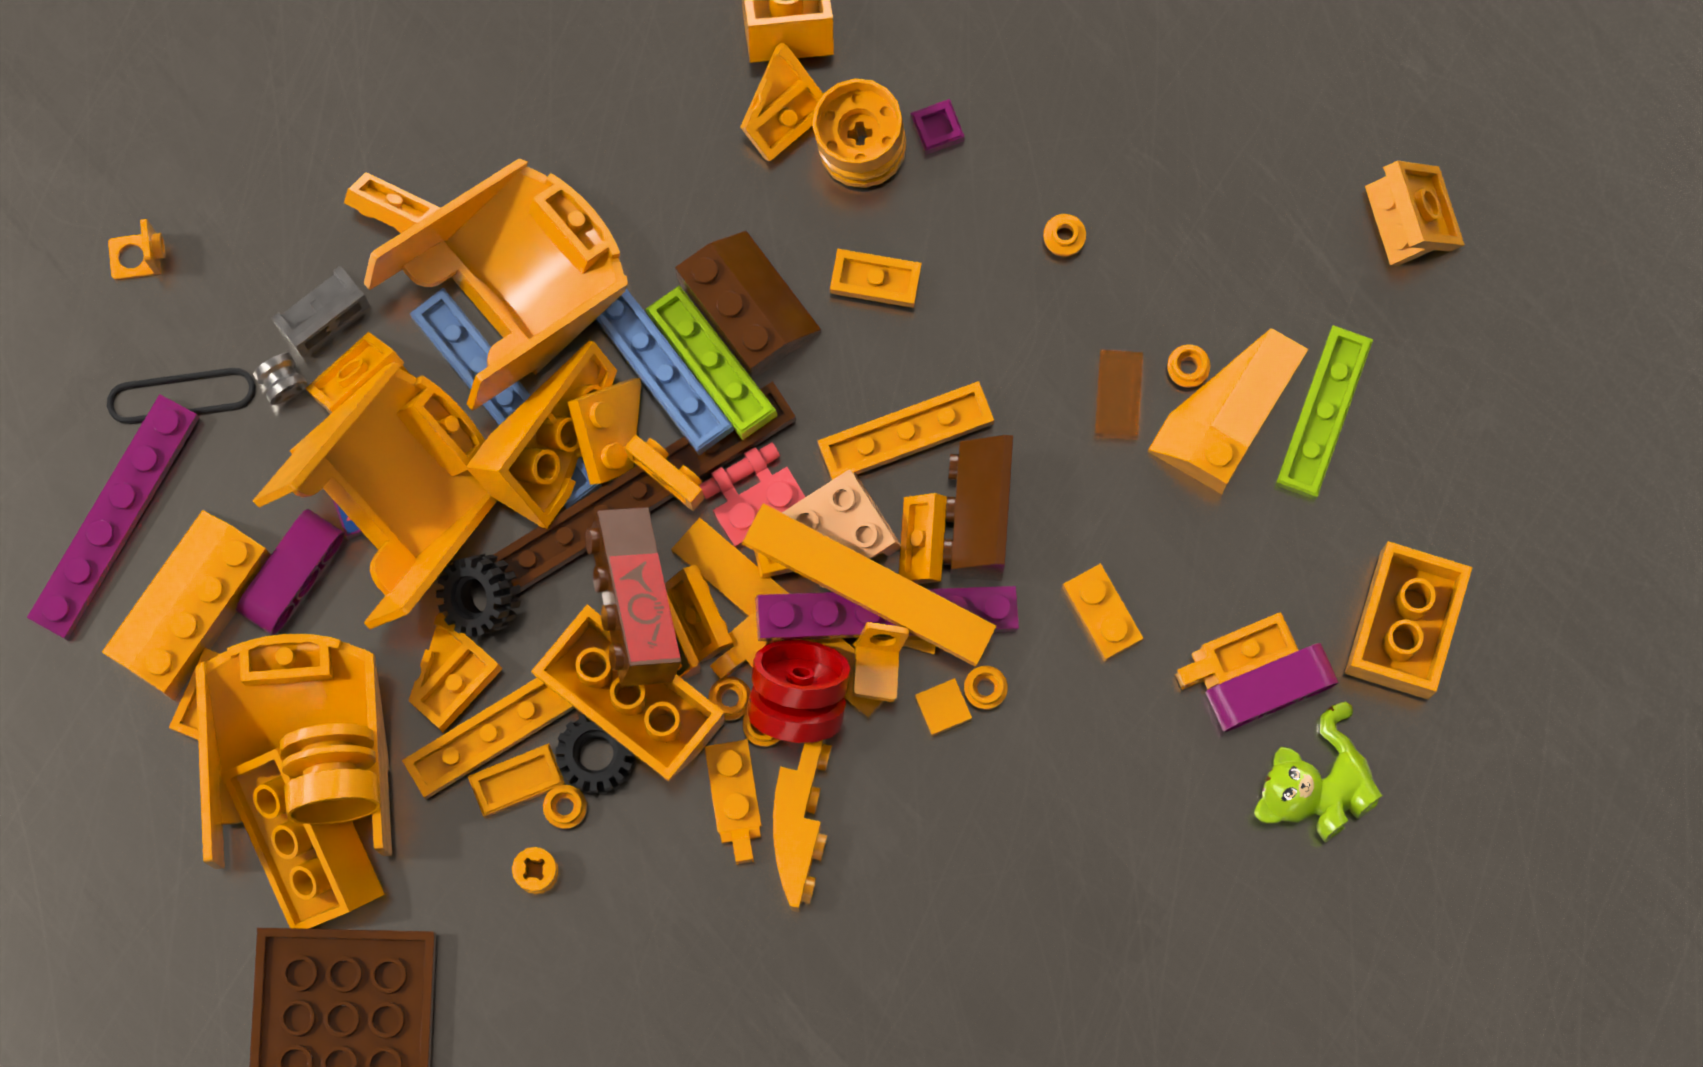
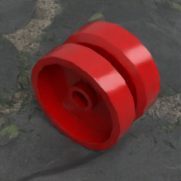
(798, 691)

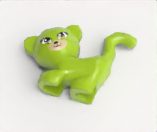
(1297, 790)

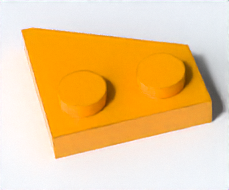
(781, 104)
(604, 426)
(450, 675)

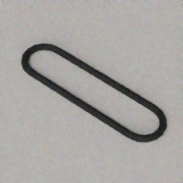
(182, 377)

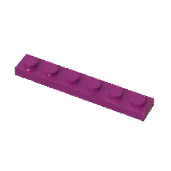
(113, 517)
(832, 616)

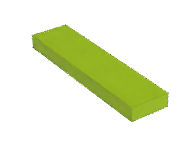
(711, 362)
(1324, 412)

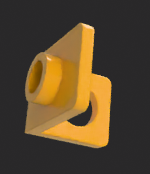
(151, 245)
(878, 662)

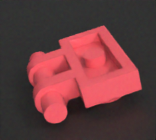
(739, 510)

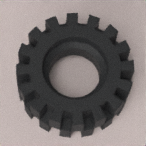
(459, 600)
(585, 779)

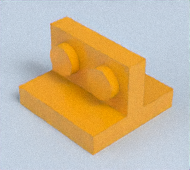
(1413, 212)
(352, 371)

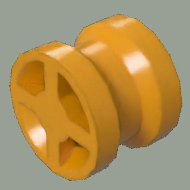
(540, 876)

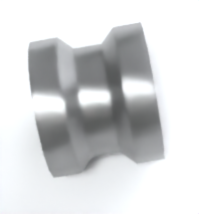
(280, 378)

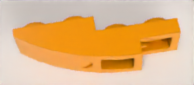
(796, 837)

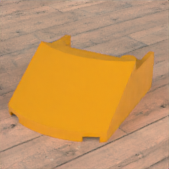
(524, 257)
(400, 474)
(269, 690)

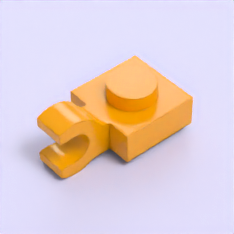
(745, 648)

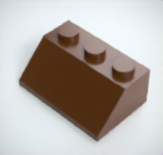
(746, 302)
(979, 508)

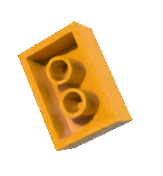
(1408, 620)

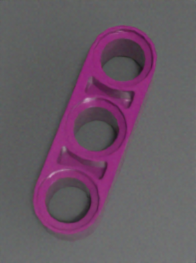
(290, 571)
(1272, 687)

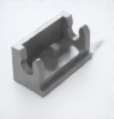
(322, 312)

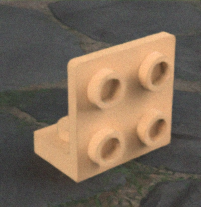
(848, 516)

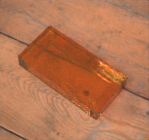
(1118, 394)

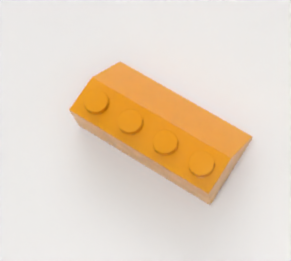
(187, 604)
(656, 722)
(311, 867)

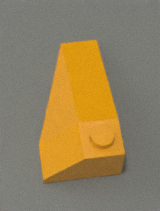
(1224, 416)
(536, 448)

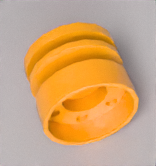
(857, 110)
(330, 774)

